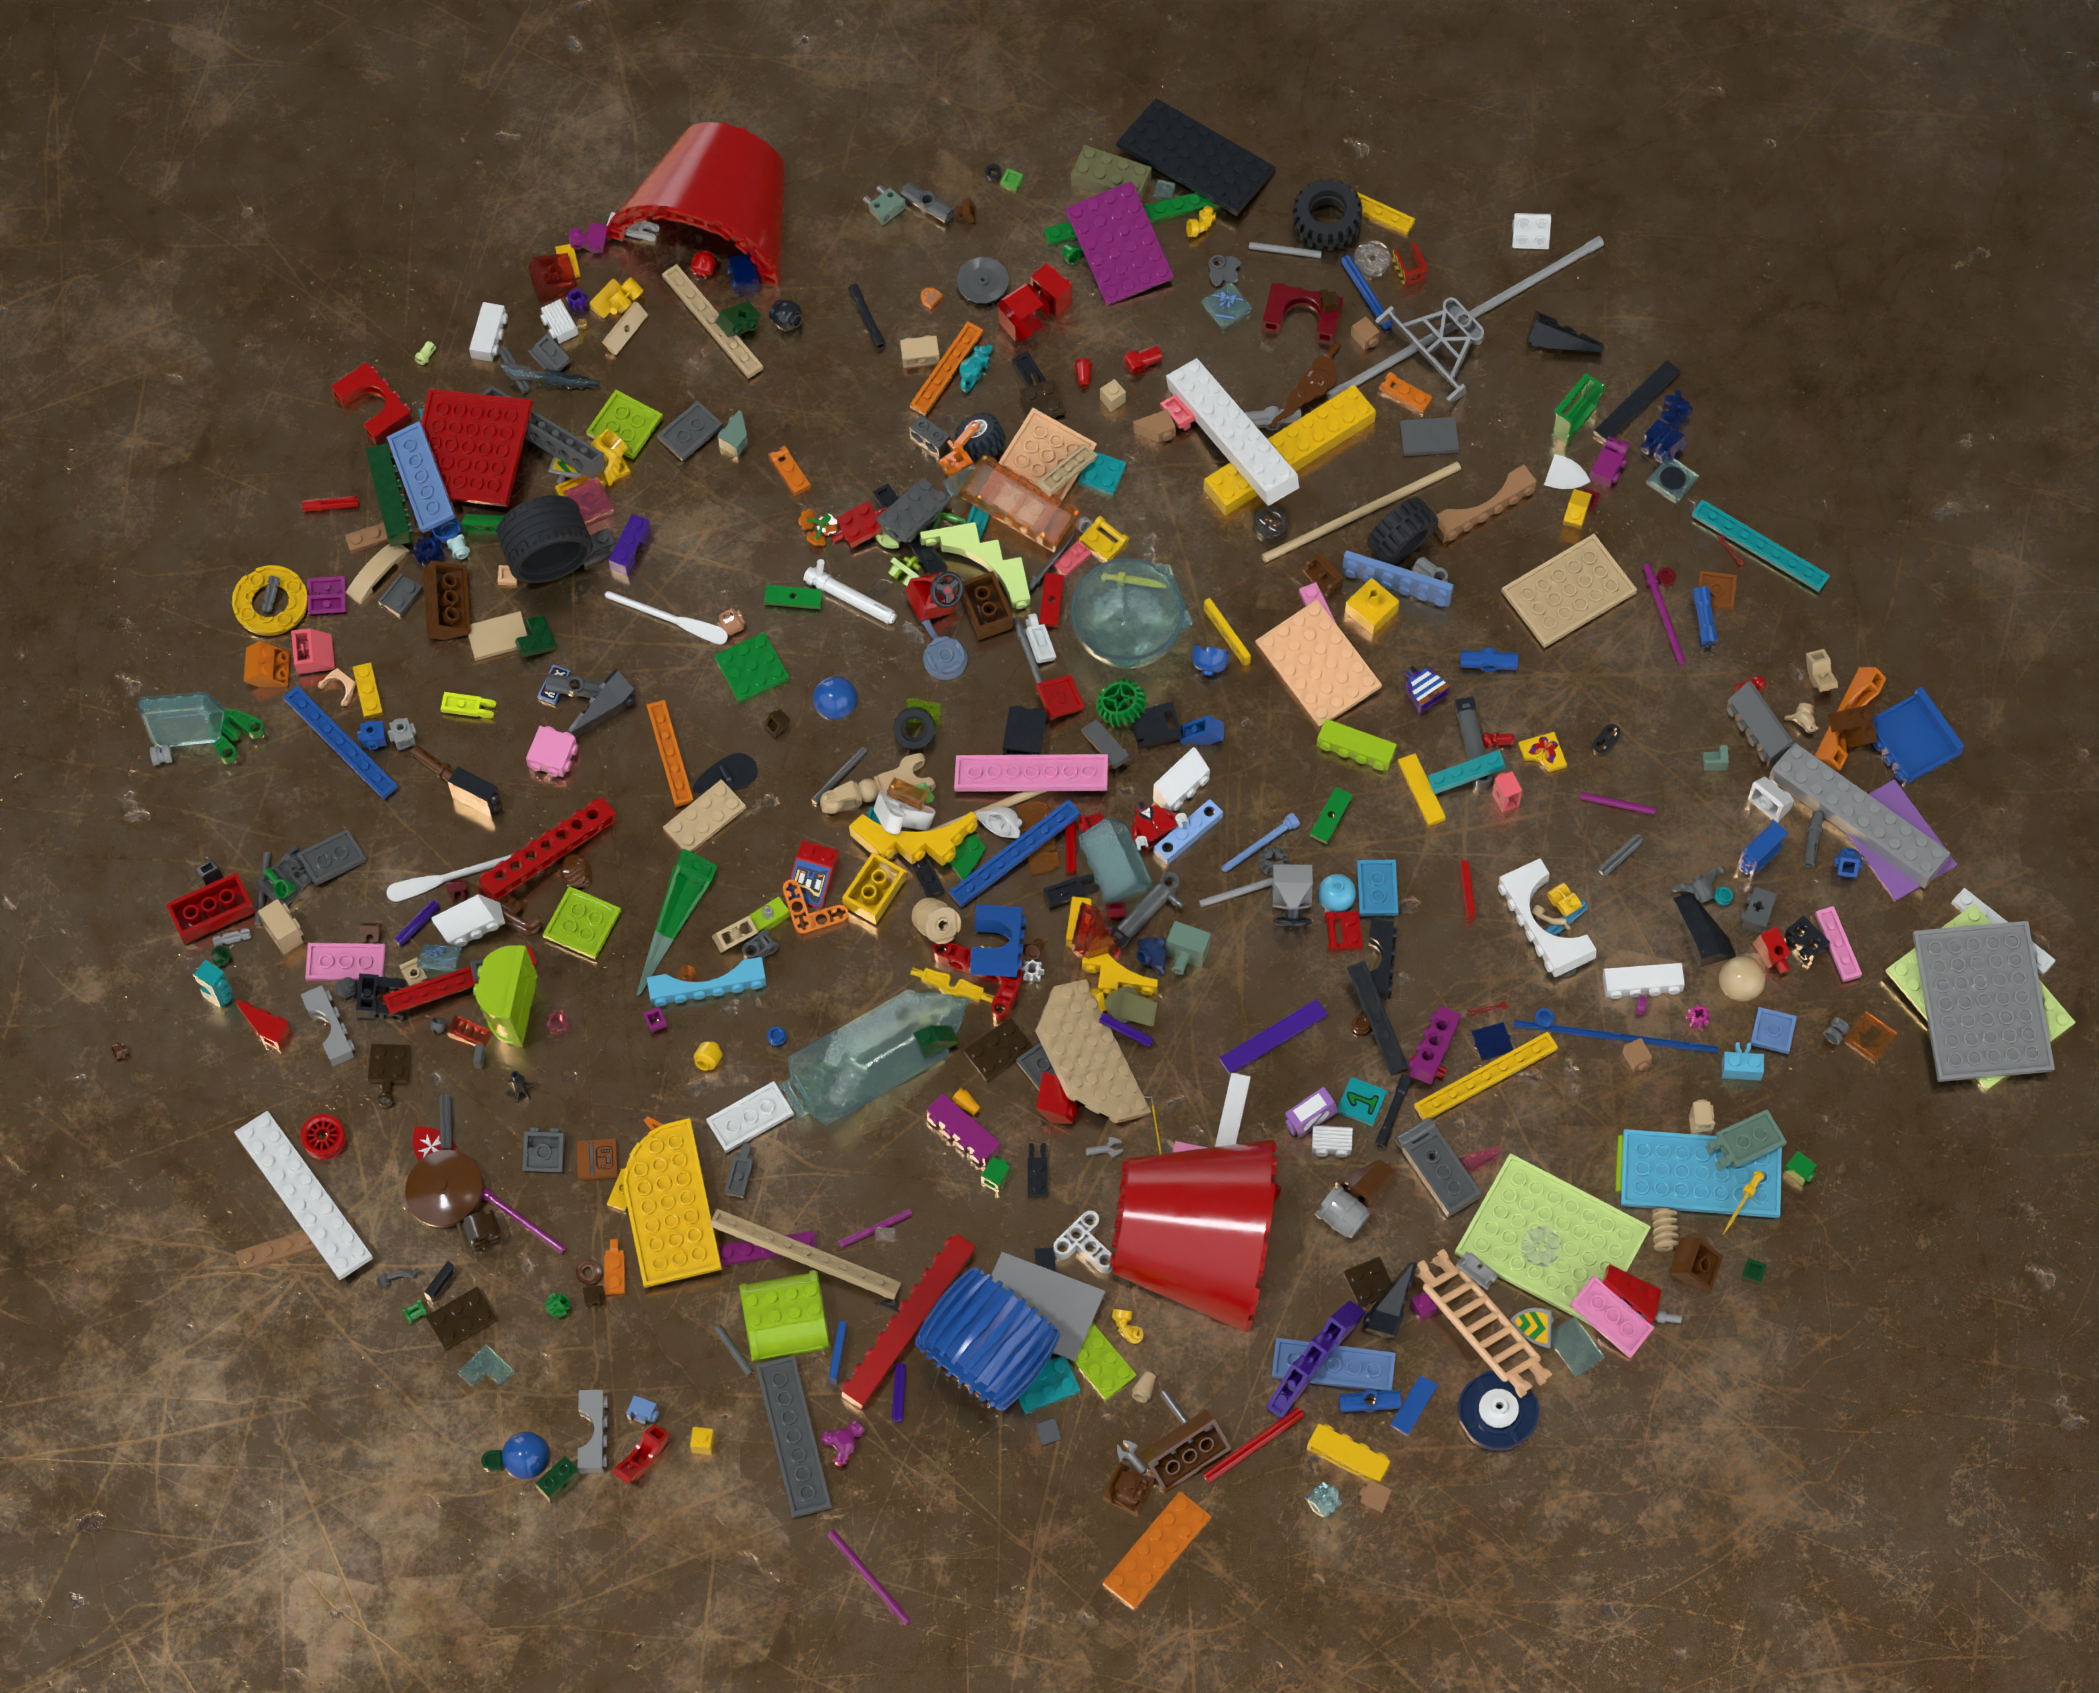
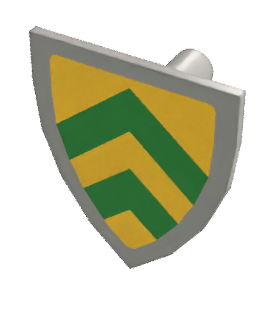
(564, 470)
(1535, 1325)

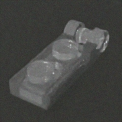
(845, 1083)

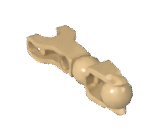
(850, 795)

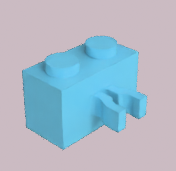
(1742, 1065)

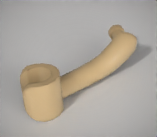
(1539, 912)

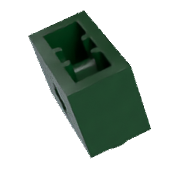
(738, 319)
(558, 1479)

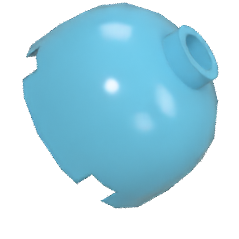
(1336, 893)

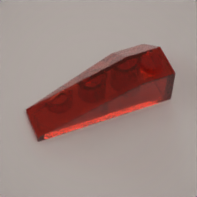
(1091, 935)

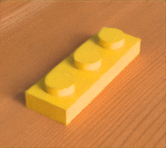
(367, 690)

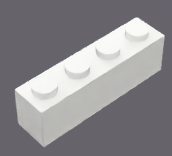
(1643, 980)

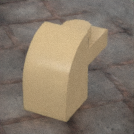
(1820, 670)

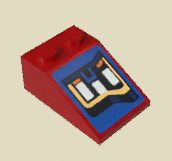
(814, 873)

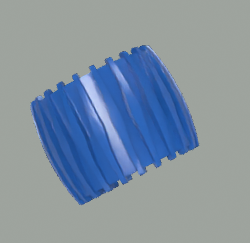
(987, 1338)

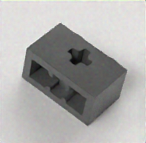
(1761, 900)

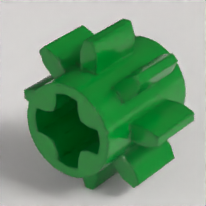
(557, 1304)

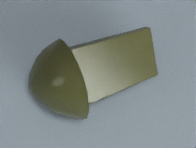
(1127, 1005)

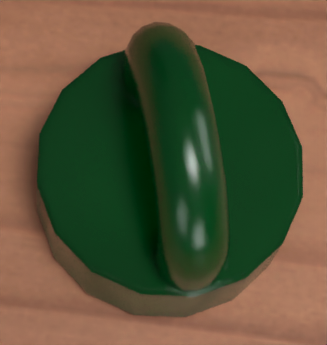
(220, 956)

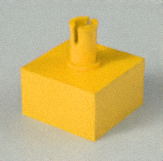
(1372, 606)

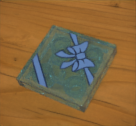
(1226, 305)
(439, 957)

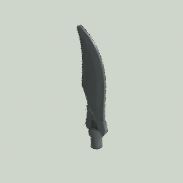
(1036, 579)

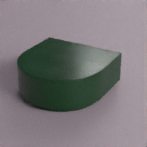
(492, 1460)

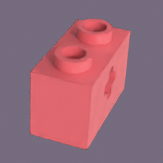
(1507, 791)

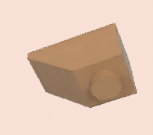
(1156, 426)

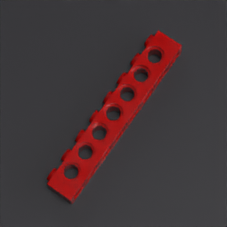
(496, 889)

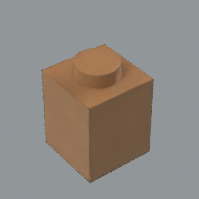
(1365, 333)
(1637, 1055)
(1375, 1495)

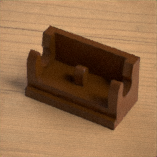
(1323, 573)

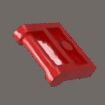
(1350, 931)

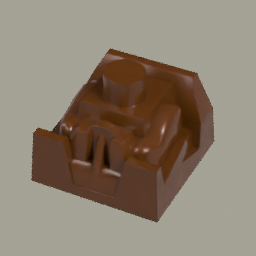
(1128, 1489)

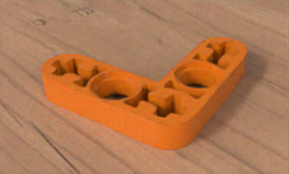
(810, 918)

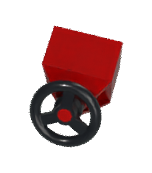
(934, 595)

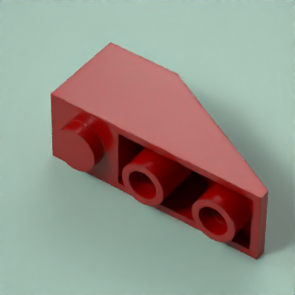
(268, 1028)

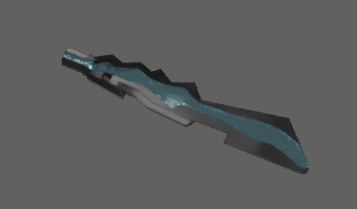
(550, 377)

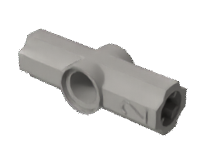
(1264, 418)

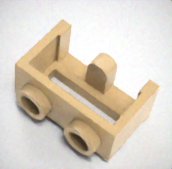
(1701, 1118)

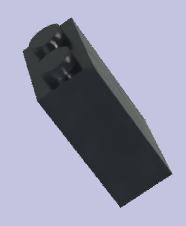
(1024, 731)
(474, 791)

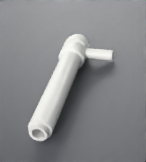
(824, 582)

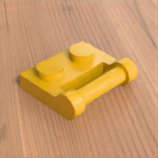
(1101, 544)

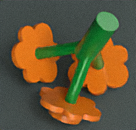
(825, 524)

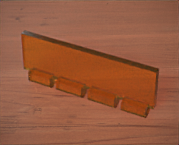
(1042, 859)

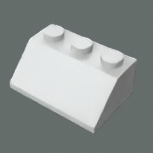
(1181, 781)
(469, 920)

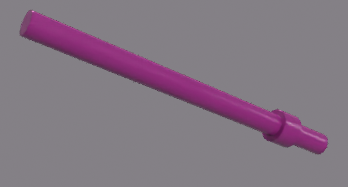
(1652, 582)
(488, 1196)
(894, 1606)

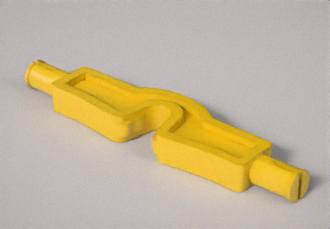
(942, 981)

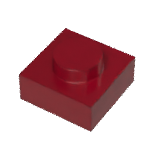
(1115, 910)

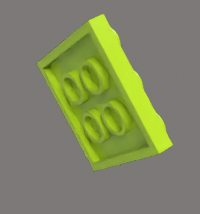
(626, 419)
(582, 922)

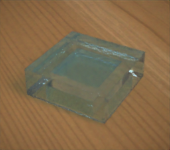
(1164, 190)

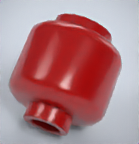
(703, 264)

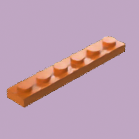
(946, 368)
(670, 753)

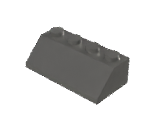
(1759, 723)

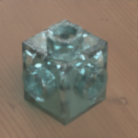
(1323, 1499)

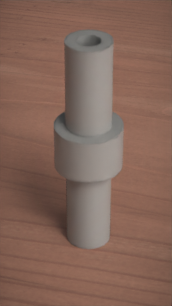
(1662, 1316)

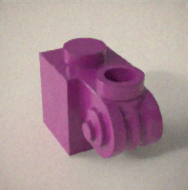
(592, 240)

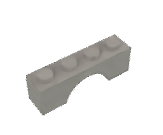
(318, 1006)
(591, 1456)

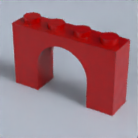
(366, 381)

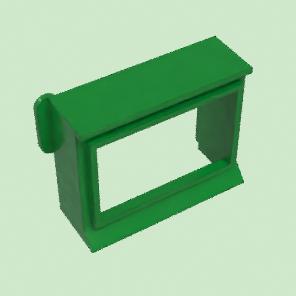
(1568, 424)

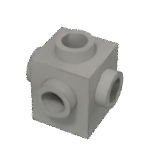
(402, 733)

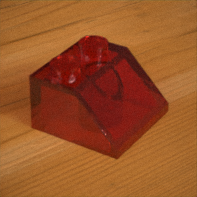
(552, 275)

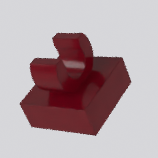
(457, 886)

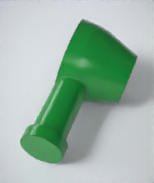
(1071, 253)
(282, 888)

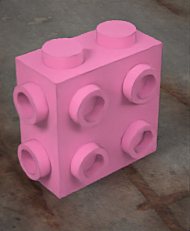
(552, 751)

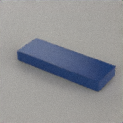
(838, 1352)
(1414, 1405)

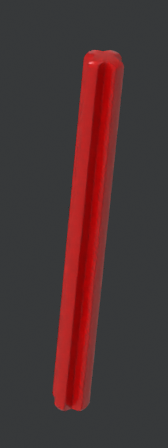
(1252, 1445)

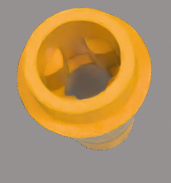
(965, 1101)

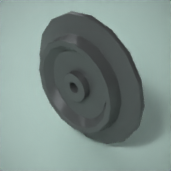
(982, 280)

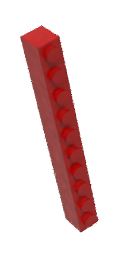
(908, 1321)

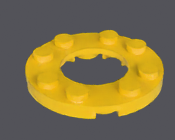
(258, 579)

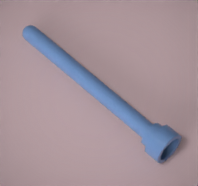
(1289, 823)

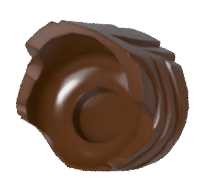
(576, 871)

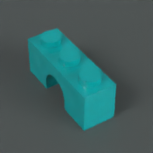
(214, 984)

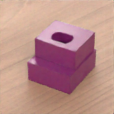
(654, 1015)

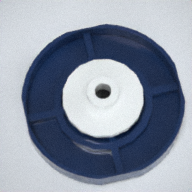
(1495, 1413)

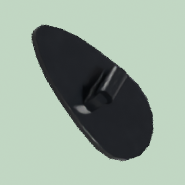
(734, 770)

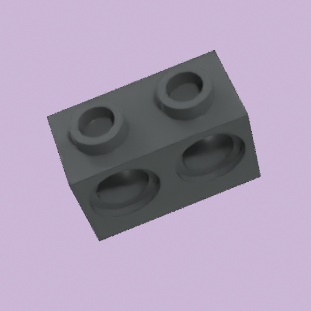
(929, 436)

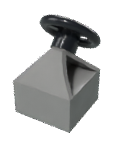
(1292, 892)

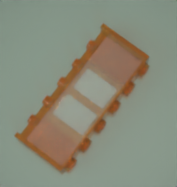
(1019, 503)

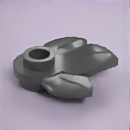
(1226, 271)

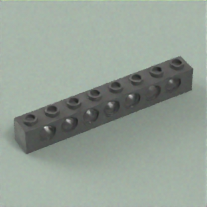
(560, 442)

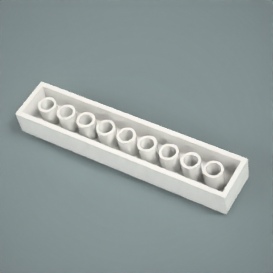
(1233, 432)

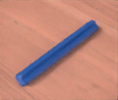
(1365, 289)

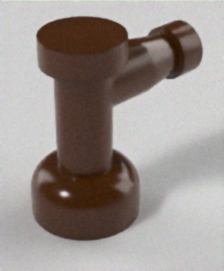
(1033, 949)

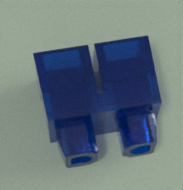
(1663, 440)

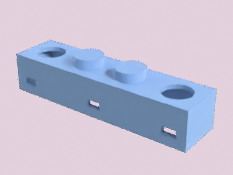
(1184, 837)

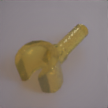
(581, 325)

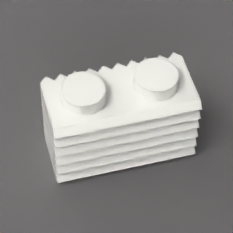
(559, 321)
(1332, 1141)

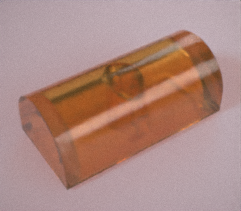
(907, 793)

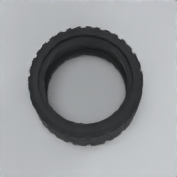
(544, 539)

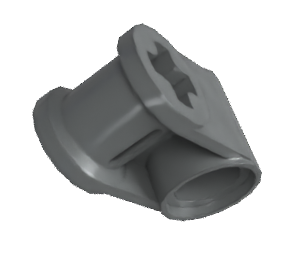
(761, 944)

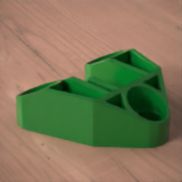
(244, 723)

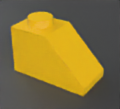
(1577, 509)

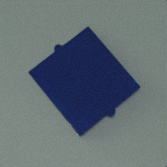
(1492, 1041)

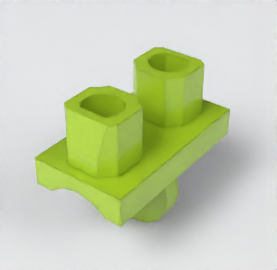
(898, 568)

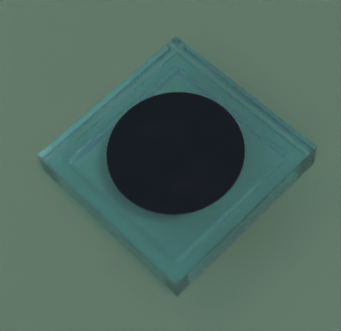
(1672, 480)

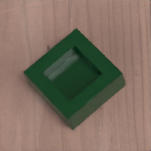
(1754, 1271)

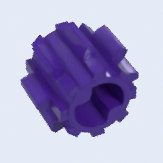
(577, 300)

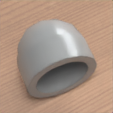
(1083, 523)

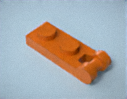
(1405, 393)
(789, 471)

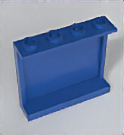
(1915, 737)

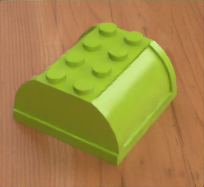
(507, 992)
(784, 1317)

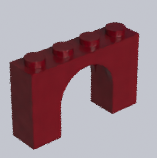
(1284, 297)

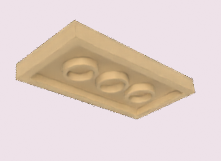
(704, 817)

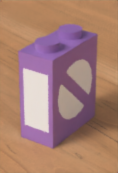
(1310, 1112)

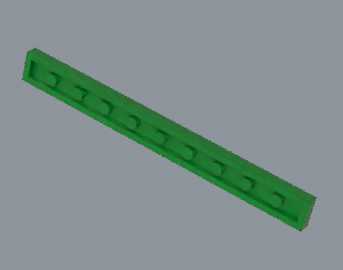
(1155, 211)

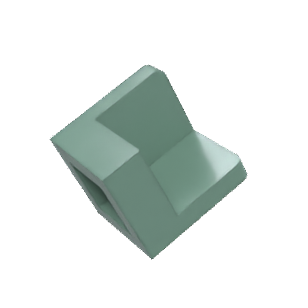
(1716, 760)

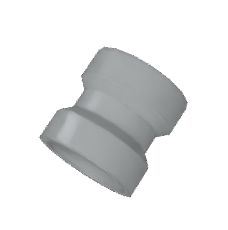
(161, 754)

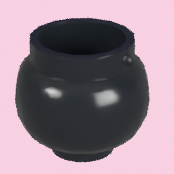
(786, 314)

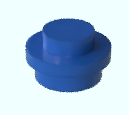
(776, 1036)

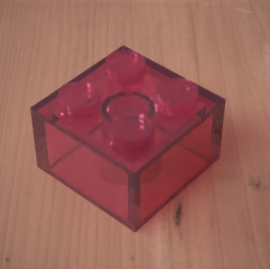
(591, 501)

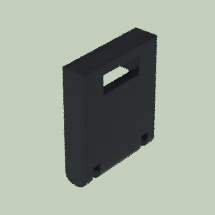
(1153, 727)

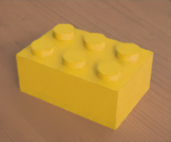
(874, 888)

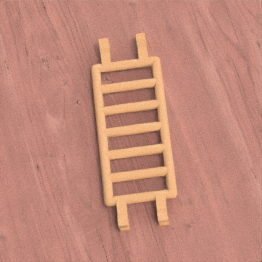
(1512, 1375)

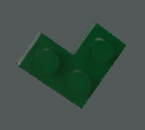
(539, 640)

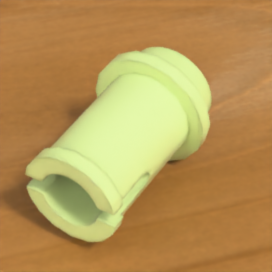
(423, 356)

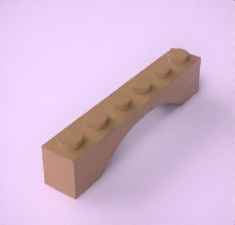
(1452, 521)

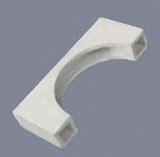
(1558, 952)

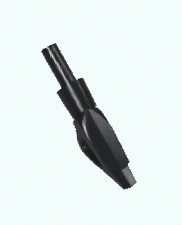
(891, 1307)

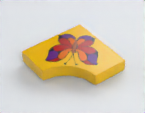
(1544, 750)

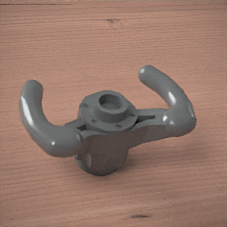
(1701, 885)

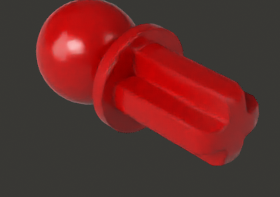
(1758, 681)
(1499, 739)

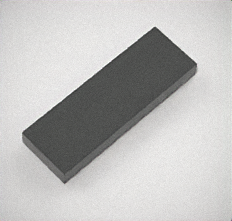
(1105, 743)

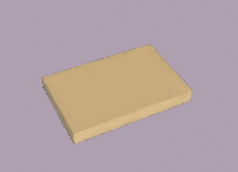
(496, 635)

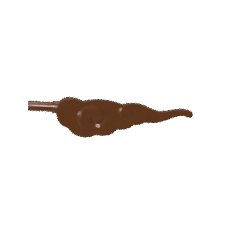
(1312, 384)

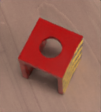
(1406, 276)

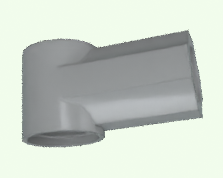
(1426, 568)

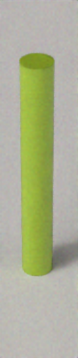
(1619, 1164)

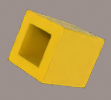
(702, 1441)

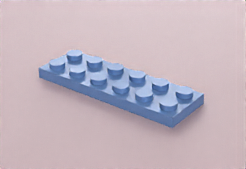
(421, 477)
(1398, 579)
(1344, 1367)

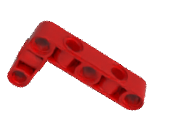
(959, 958)

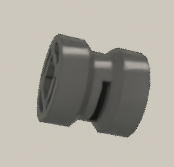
(1836, 1030)

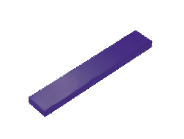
(1273, 1037)

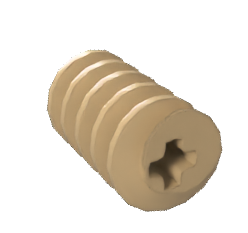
(1663, 1229)

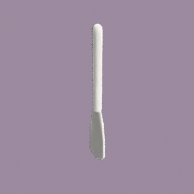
(699, 628)
(413, 887)

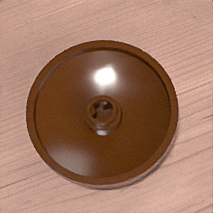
(444, 1188)

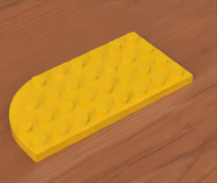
(669, 1206)

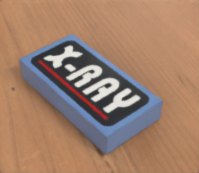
(549, 696)

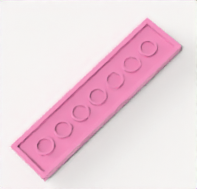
(1031, 772)

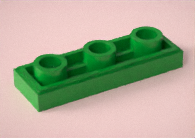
(803, 597)
(1336, 807)

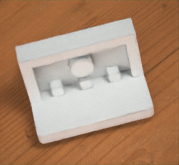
(1531, 231)

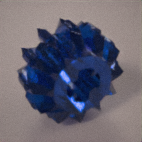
(428, 550)

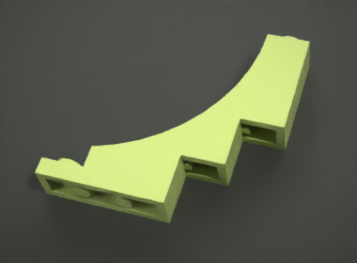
(965, 542)

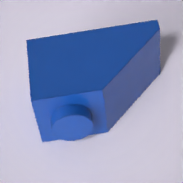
(1202, 731)

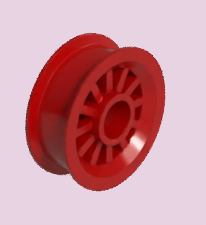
(330, 1151)

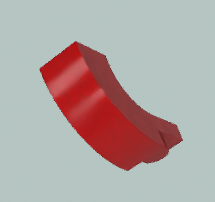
(643, 1455)

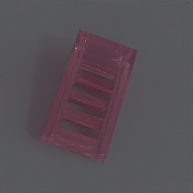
(1480, 1158)

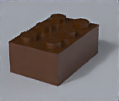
(986, 605)

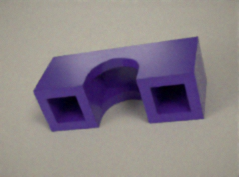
(624, 552)

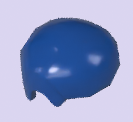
(447, 530)

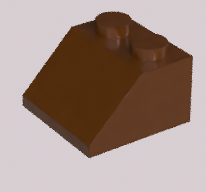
(1696, 1263)

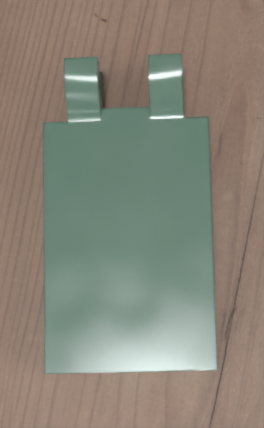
(1747, 1140)

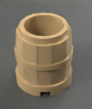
(936, 920)

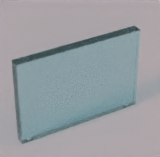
(1575, 1347)

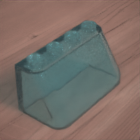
(182, 718)
(1115, 860)

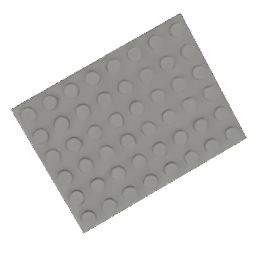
(1983, 1001)

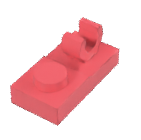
(1178, 411)
(1071, 559)

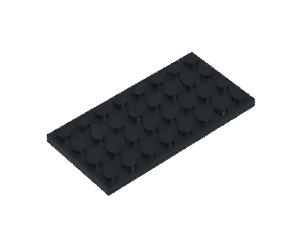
(1196, 156)

